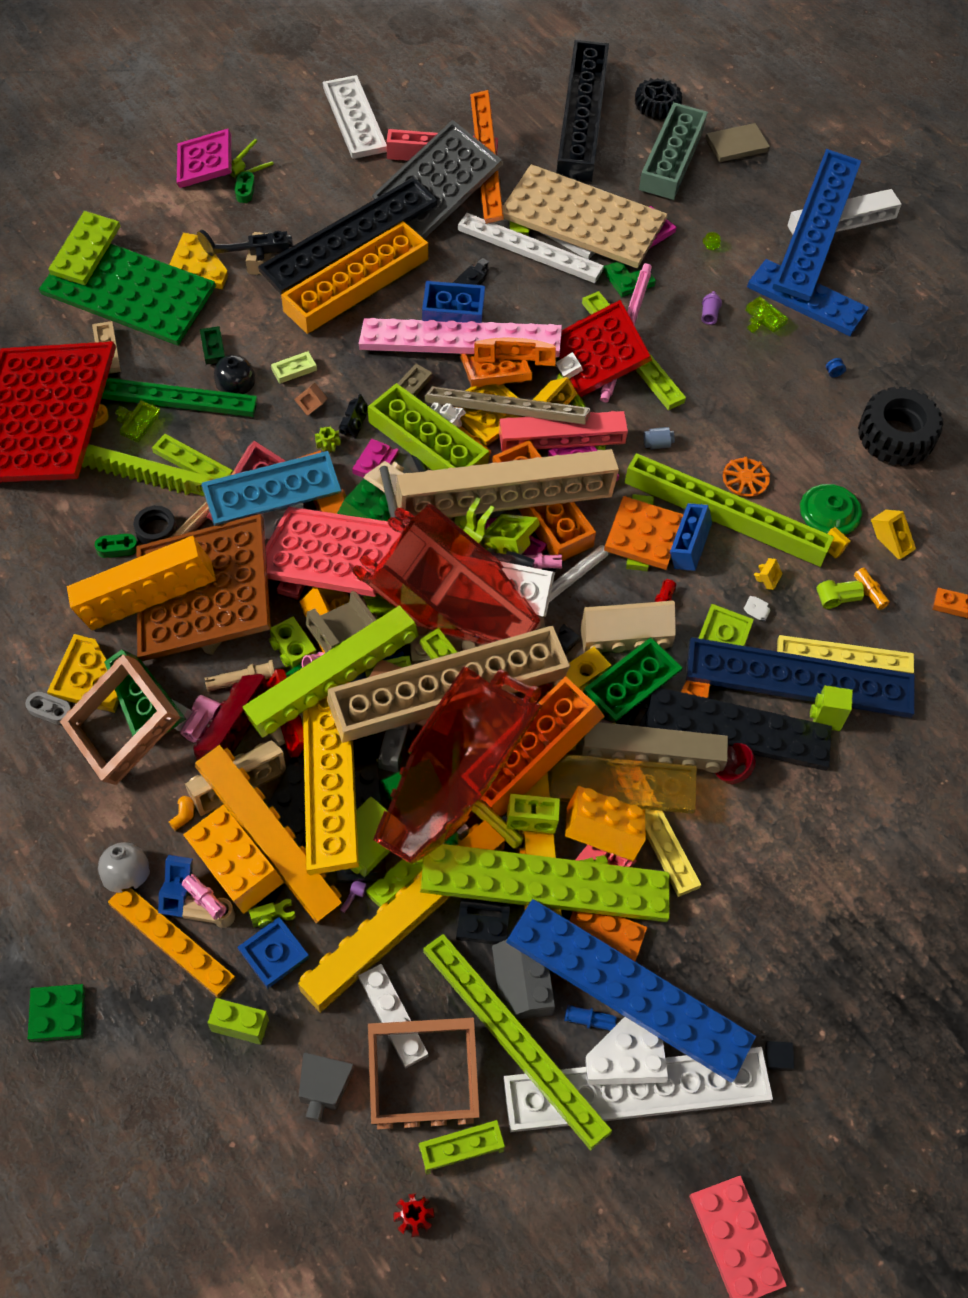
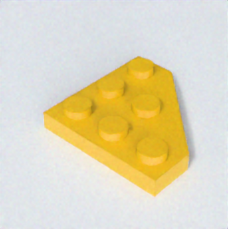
(194, 259)
(79, 672)

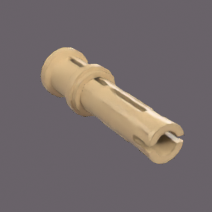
(228, 679)

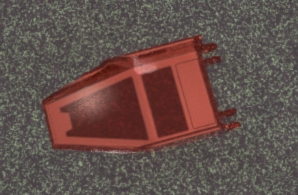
(447, 580)

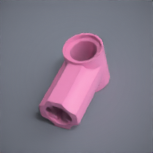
(203, 711)

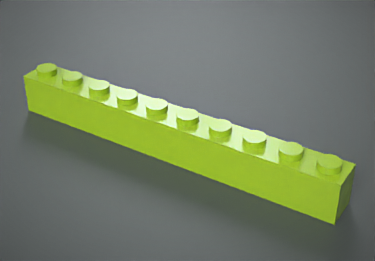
(729, 509)

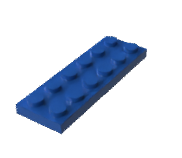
(824, 305)

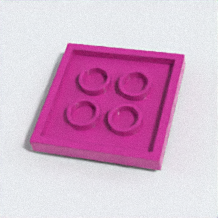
(204, 158)

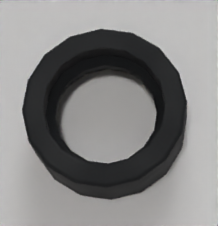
(152, 513)

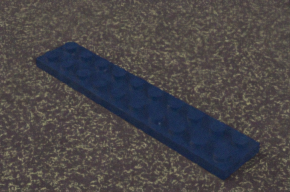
(798, 676)

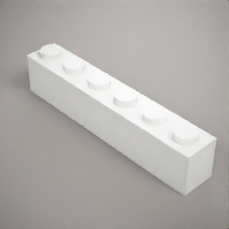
(861, 211)

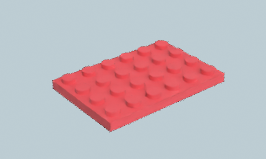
(324, 547)

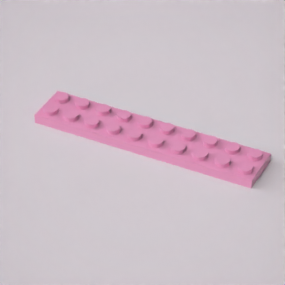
(447, 336)

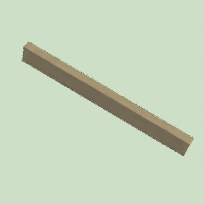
(508, 405)

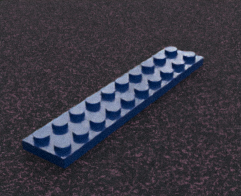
(817, 225)
(632, 990)

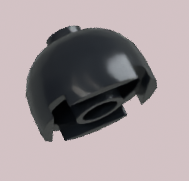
(234, 374)

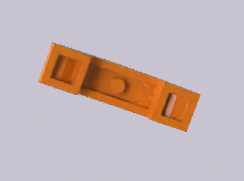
(516, 349)

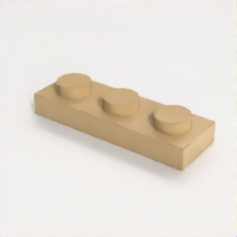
(105, 333)

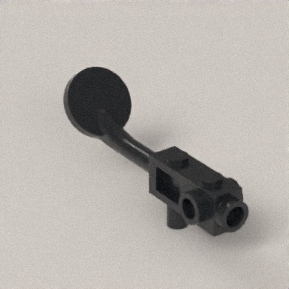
(258, 244)

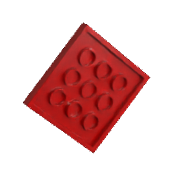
(604, 347)

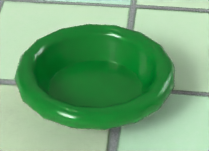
(831, 507)

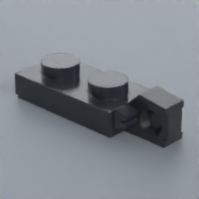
(474, 274)

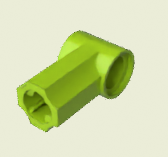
(834, 594)

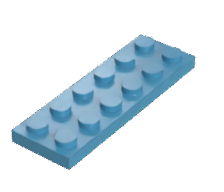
(271, 488)

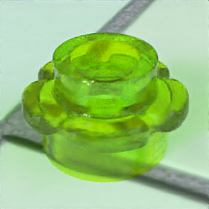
(712, 241)

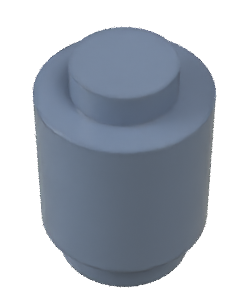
(658, 438)

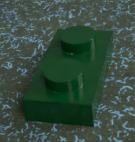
(212, 344)

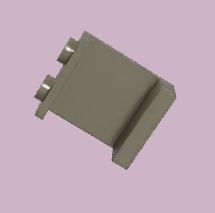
(339, 623)

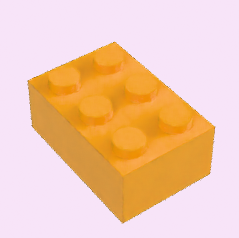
(605, 823)

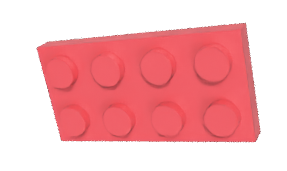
(737, 1240)

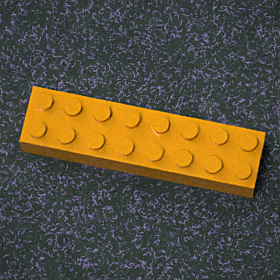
(354, 277)

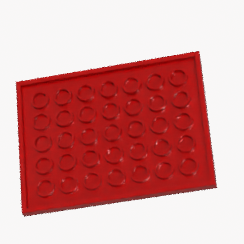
(49, 408)

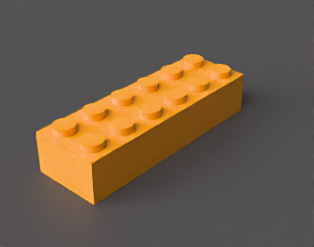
(141, 583)

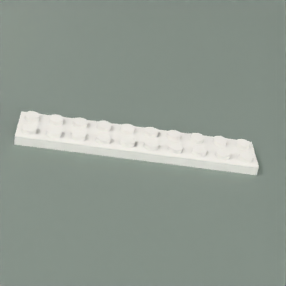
(687, 1089)

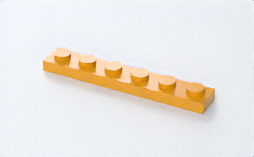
(172, 941)

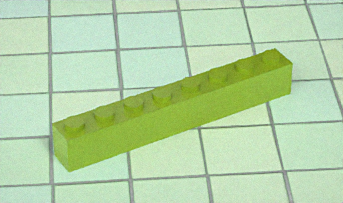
(330, 670)

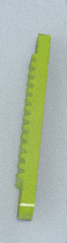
(144, 470)

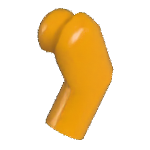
(185, 814)

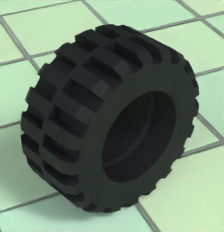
(902, 406)

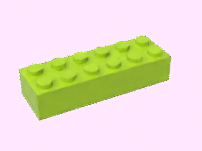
(424, 431)

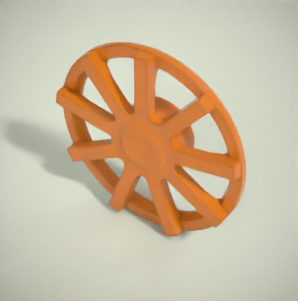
(746, 477)

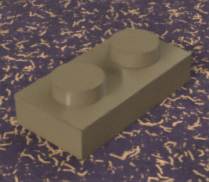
(415, 379)

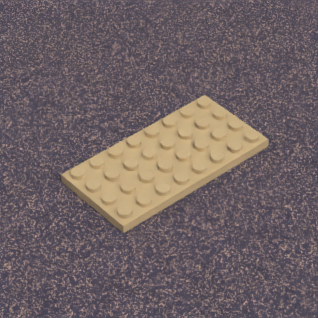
(583, 215)

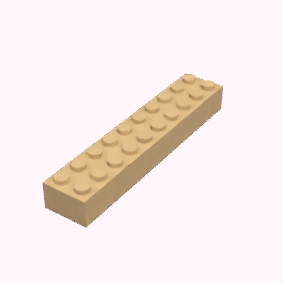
(510, 483)
(416, 690)

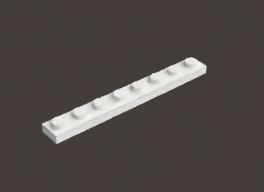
(531, 248)

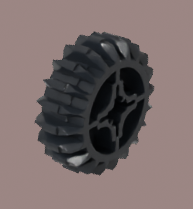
(657, 97)

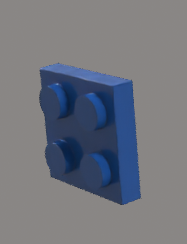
(273, 952)

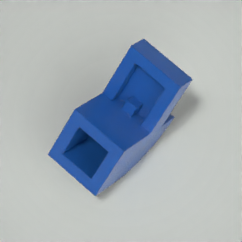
(172, 893)

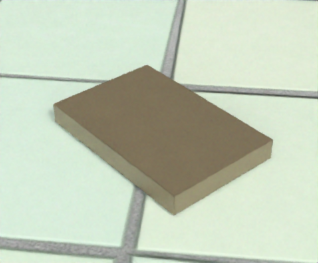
(737, 142)

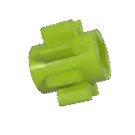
(327, 439)

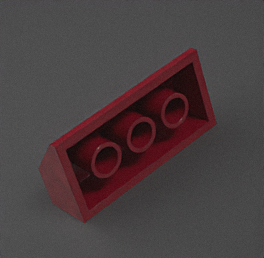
(231, 721)

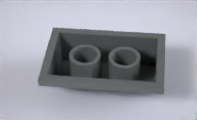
(522, 983)

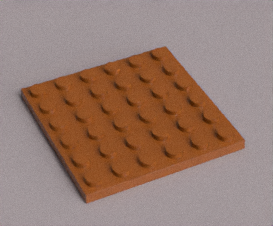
(220, 610)

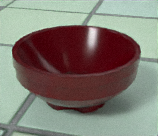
(736, 756)

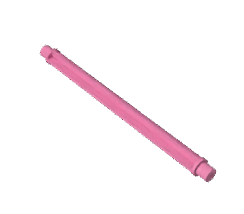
(633, 310)

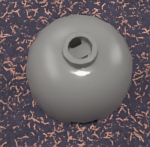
(123, 867)

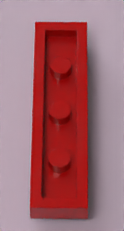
(293, 729)

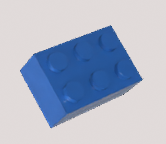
(453, 302)

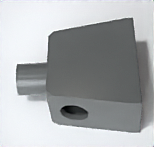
(323, 1084)

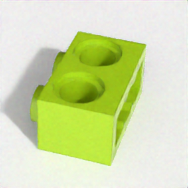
(296, 643)
(532, 813)

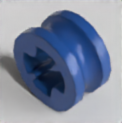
(835, 367)

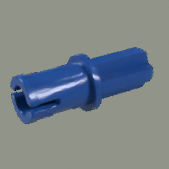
(590, 1018)

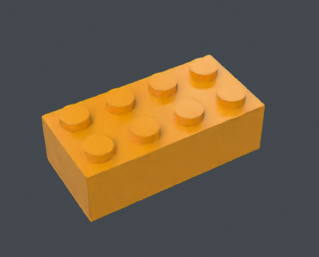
(233, 859)

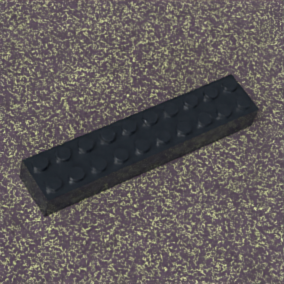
(582, 110)

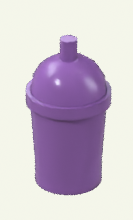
(711, 307)

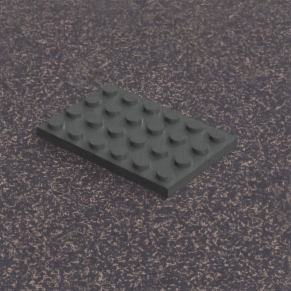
(450, 169)

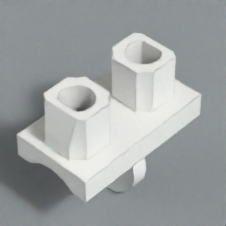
(449, 413)

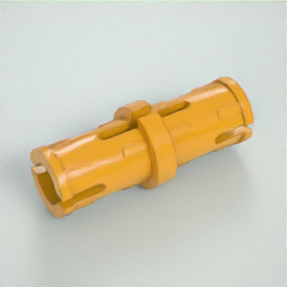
(872, 588)

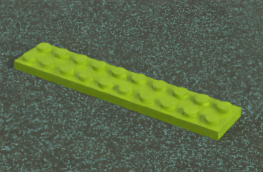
(548, 880)

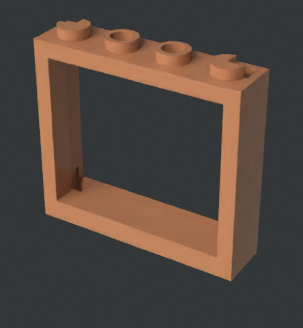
(142, 741)
(414, 1027)

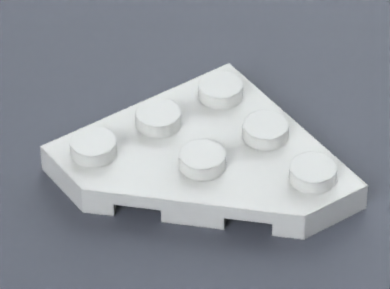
(627, 1057)

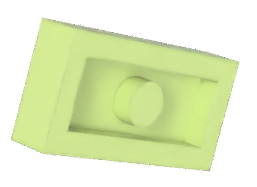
(294, 367)

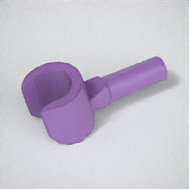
(357, 888)

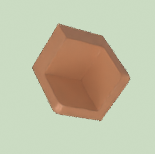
(310, 399)

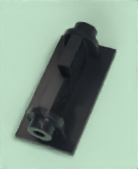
(354, 417)

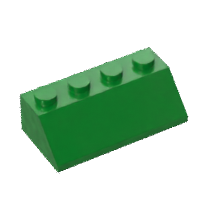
(632, 680)

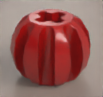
(411, 1223)

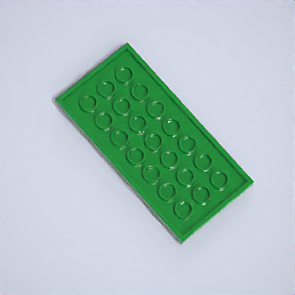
(137, 294)

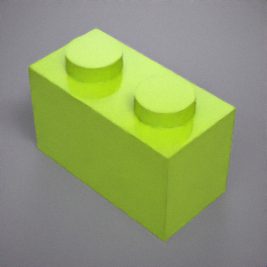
(832, 707)
(238, 1021)

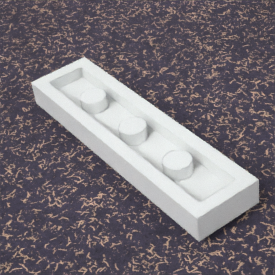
(390, 1009)

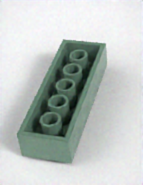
(673, 151)

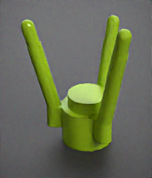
(238, 164)

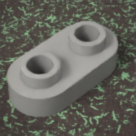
(50, 708)

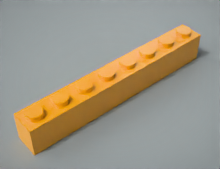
(267, 833)

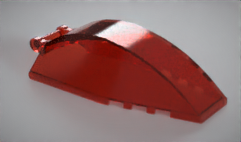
(456, 762)

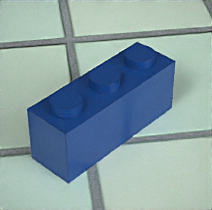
(691, 537)

